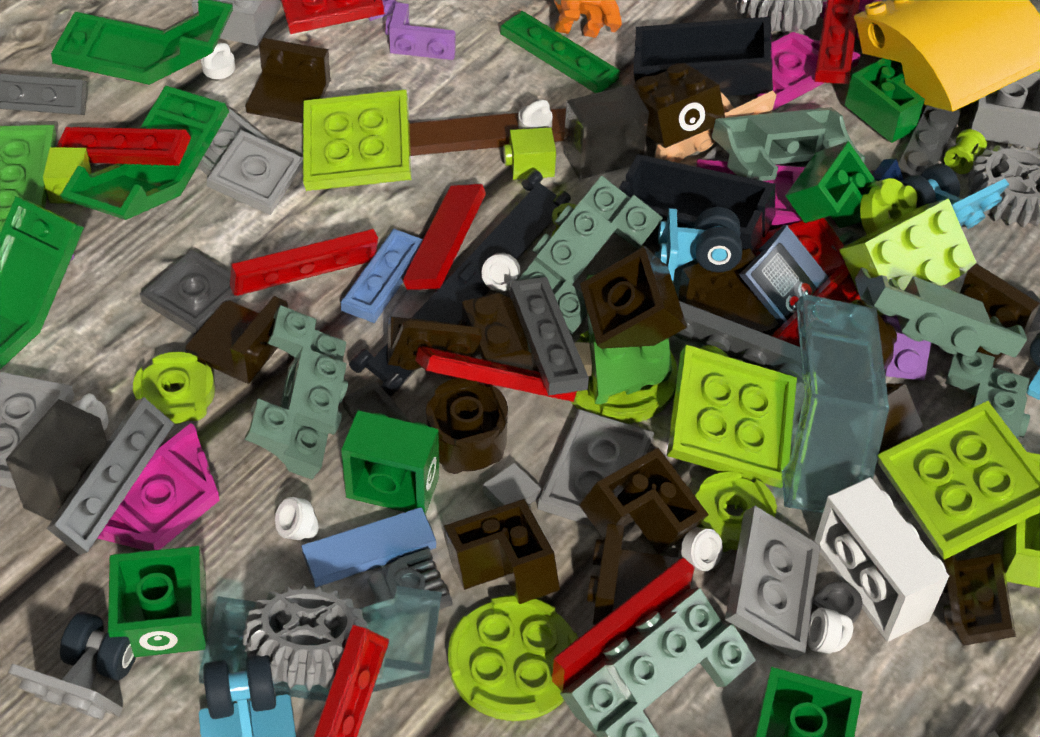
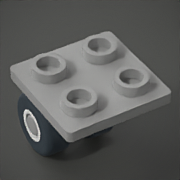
(89, 652)

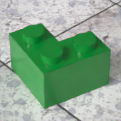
(884, 99)
(832, 186)

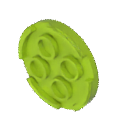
(631, 407)
(506, 657)

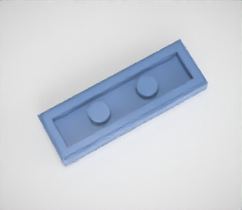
(381, 277)
(368, 547)

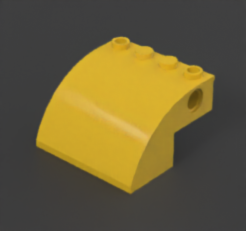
(954, 47)

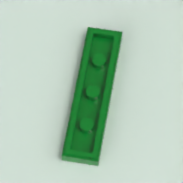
(560, 52)

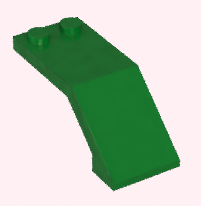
(140, 51)
(136, 188)
(32, 264)

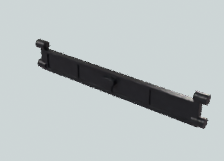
(511, 237)

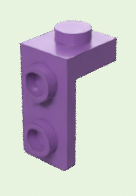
(416, 39)
(909, 356)

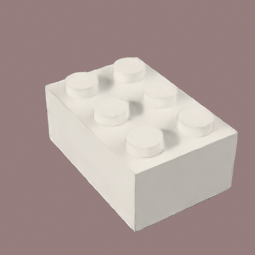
(881, 558)

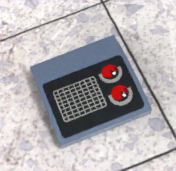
(783, 274)

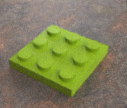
(356, 140)
(732, 416)
(964, 479)

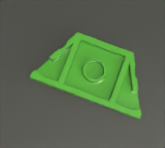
(627, 367)

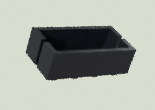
(726, 51)
(695, 189)

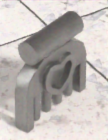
(406, 573)

